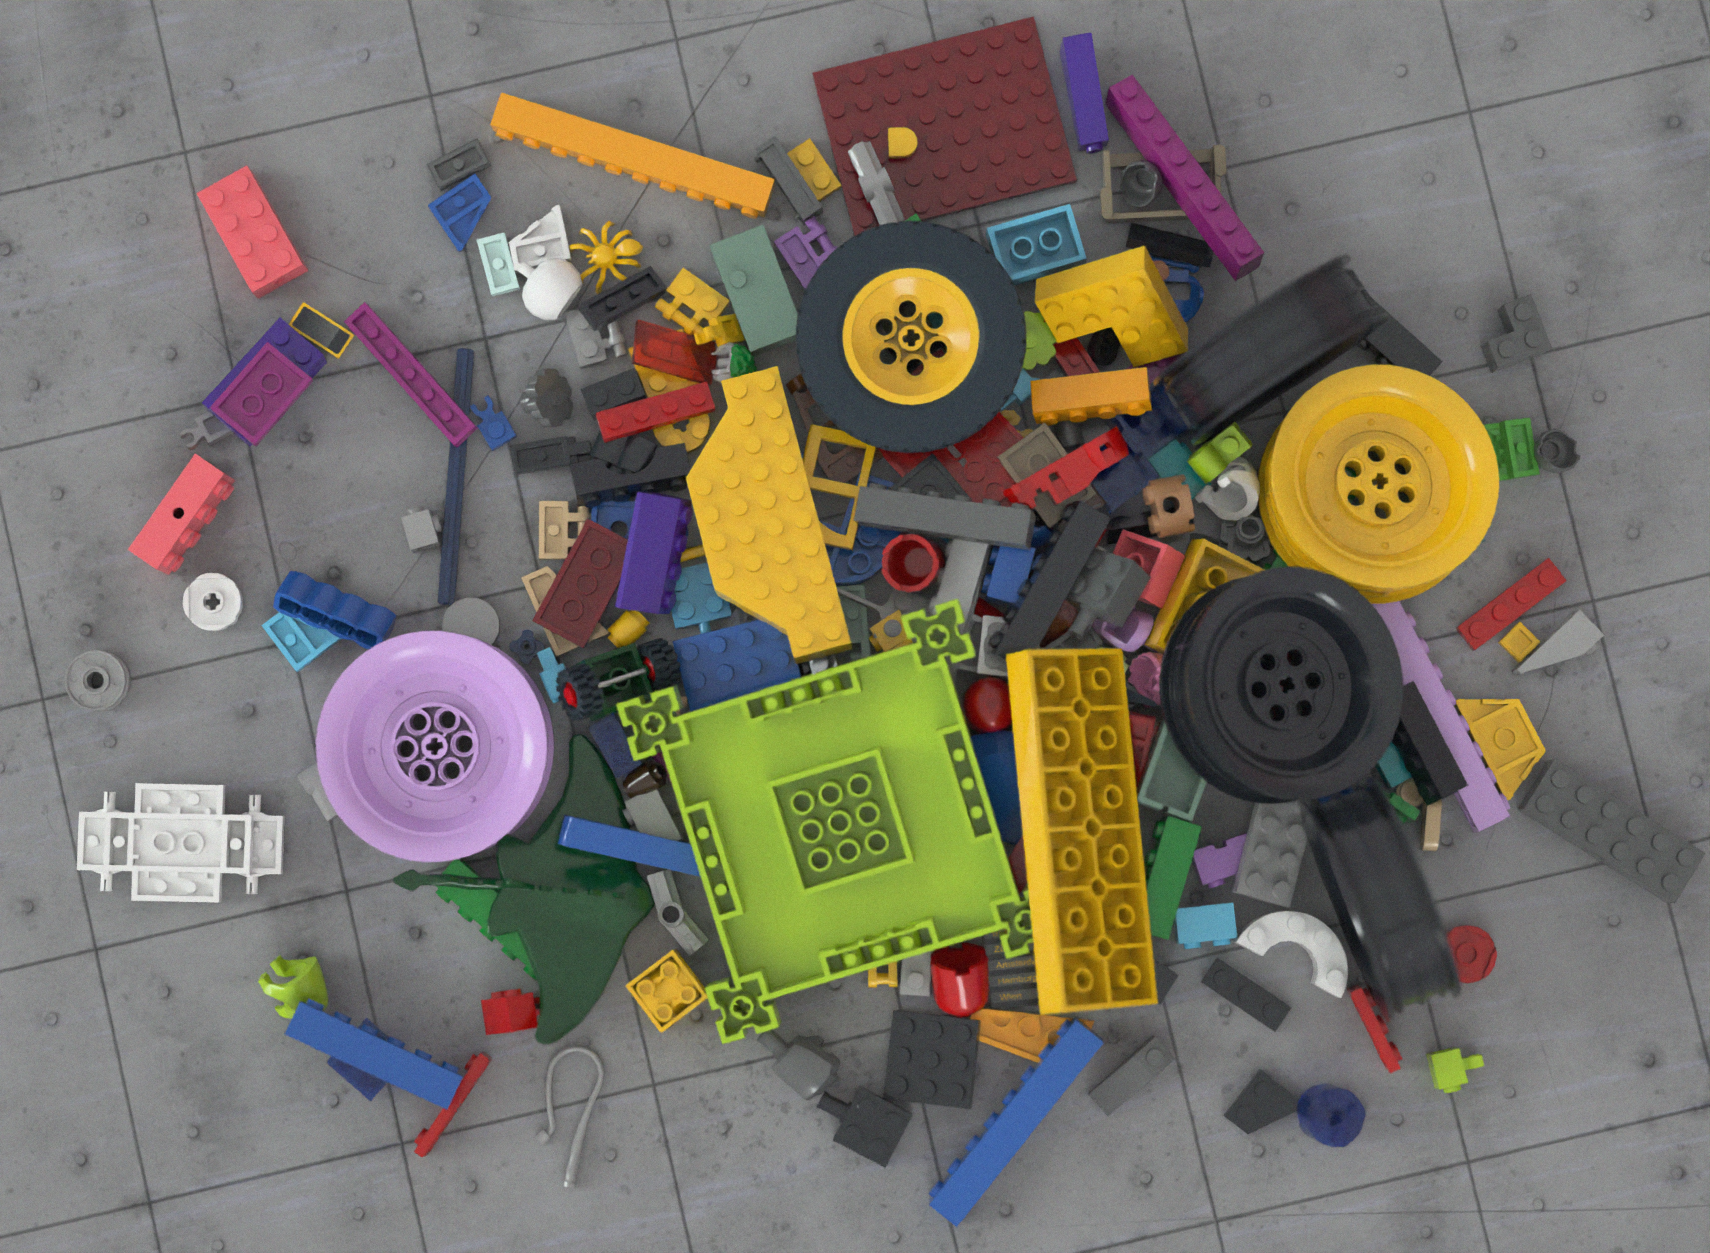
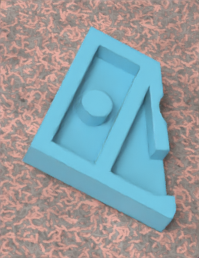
(298, 640)

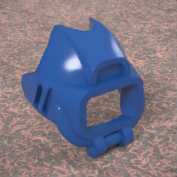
(1189, 307)

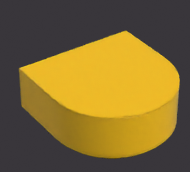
(901, 142)

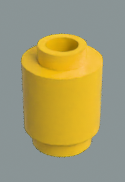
(627, 628)

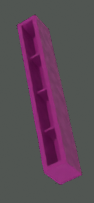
(1184, 178)

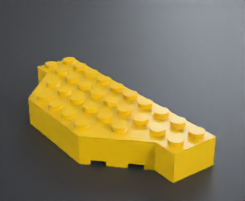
(763, 520)

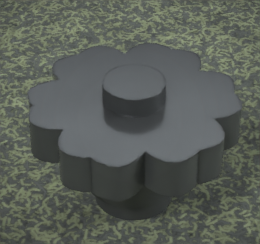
(547, 398)
(1246, 537)

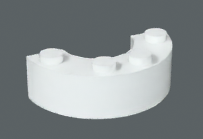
(1320, 942)

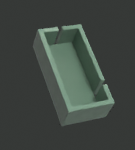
(1169, 780)

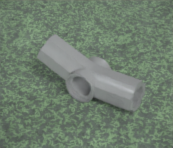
(875, 183)
(684, 929)

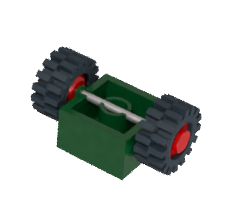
(616, 676)

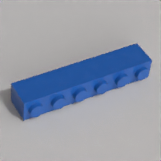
(373, 1054)

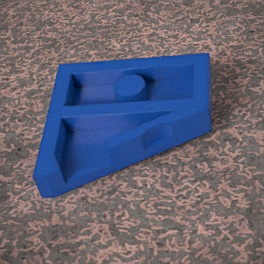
(461, 210)

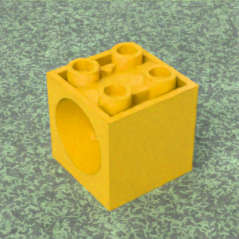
(667, 990)

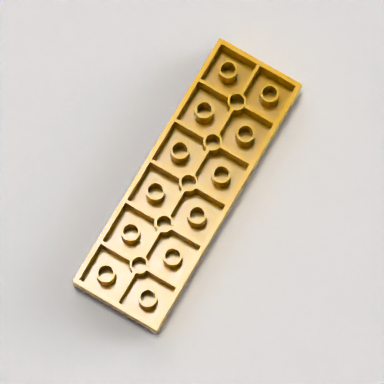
(1081, 829)

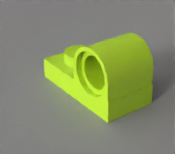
(1218, 452)

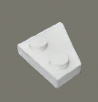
(541, 241)

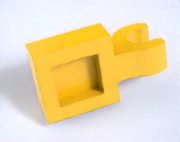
(722, 330)

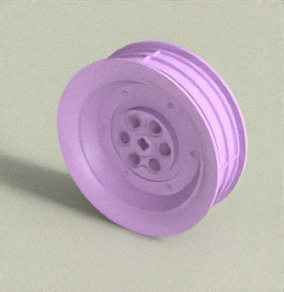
(374, 713)

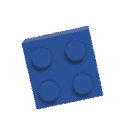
(1008, 573)

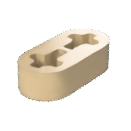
(1430, 826)

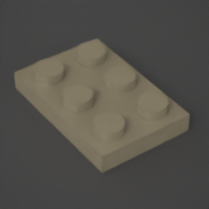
(1030, 456)

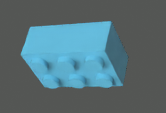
(1037, 244)

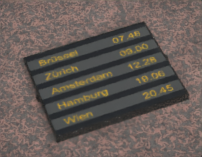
(1012, 979)

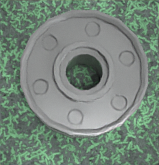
(80, 675)

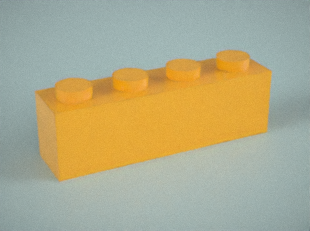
(1091, 396)

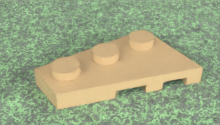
(537, 586)

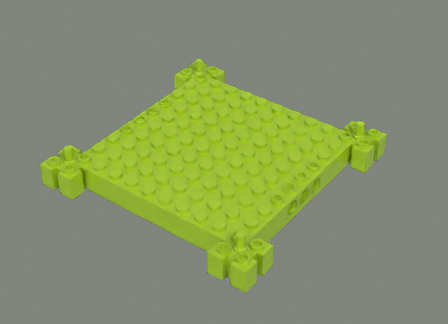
(837, 820)

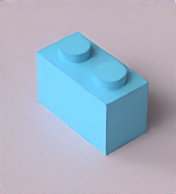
(1205, 923)

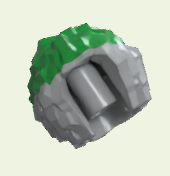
(734, 362)

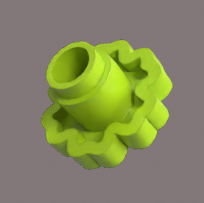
(1038, 342)

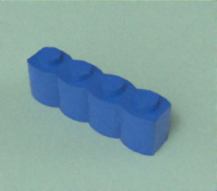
(330, 609)

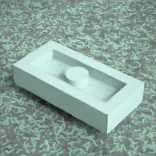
(498, 264)

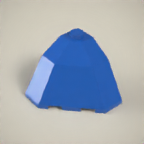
(999, 769)

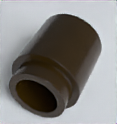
(645, 779)

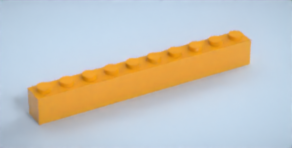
(632, 155)

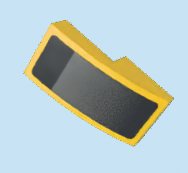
(321, 330)

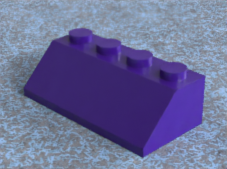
(654, 553)

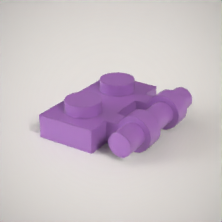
(798, 252)

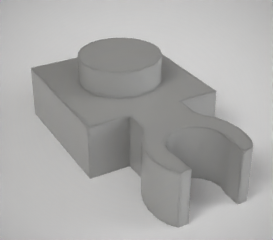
(208, 429)

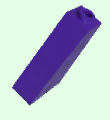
(1084, 92)

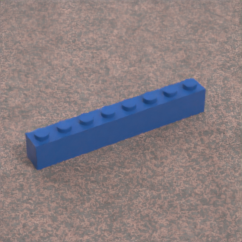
(1015, 1121)

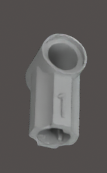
(313, 786)

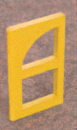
(810, 456)

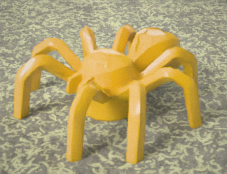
(605, 255)

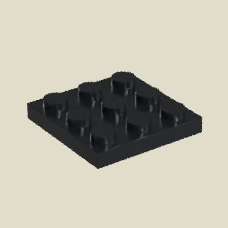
(932, 1059)

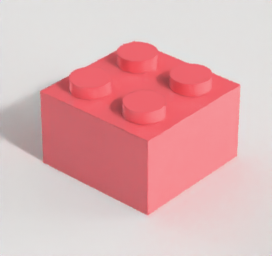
(1156, 559)

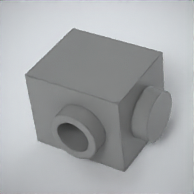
(422, 529)

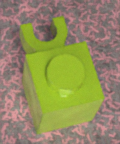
(1449, 1068)

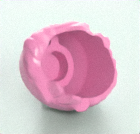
(1146, 675)

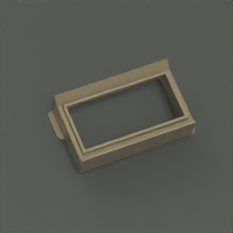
(1215, 157)

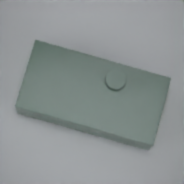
(756, 289)

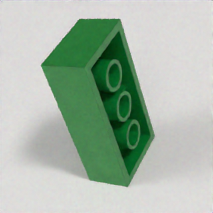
(1168, 870)

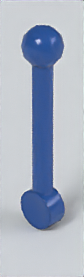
(1193, 269)

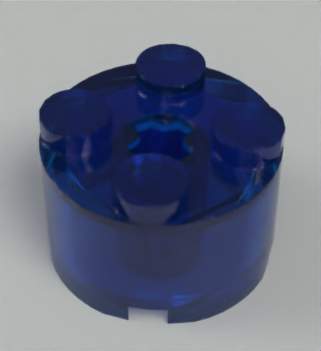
(1346, 1116)

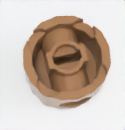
(1169, 489)

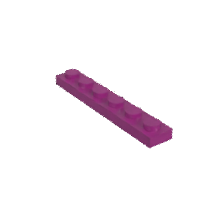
(411, 374)

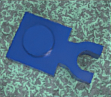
(494, 427)

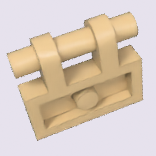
(554, 528)

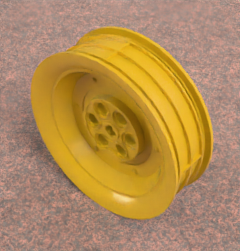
(1407, 423)

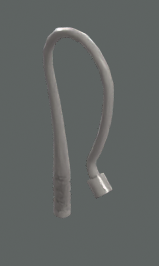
(544, 1135)

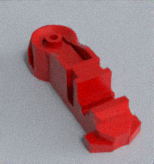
(1073, 471)

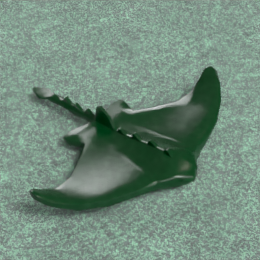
(564, 900)

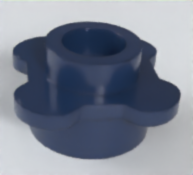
(518, 646)

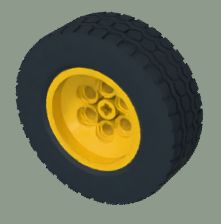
(868, 283)

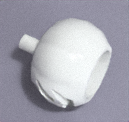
(550, 287)

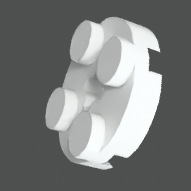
(201, 590)

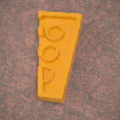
(1020, 1032)

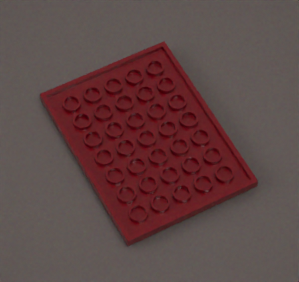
(978, 117)

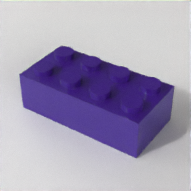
(288, 343)

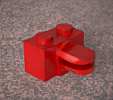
(510, 1011)

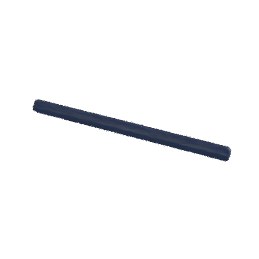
(455, 484)

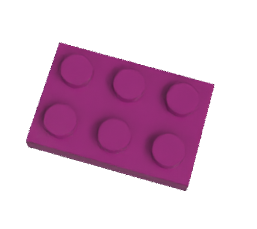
(261, 394)

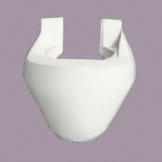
(1236, 491)

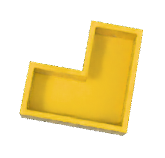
(1118, 294)

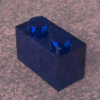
(614, 745)

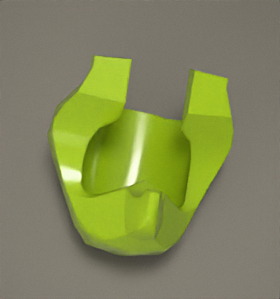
(307, 984)

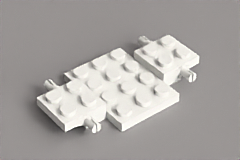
(180, 842)

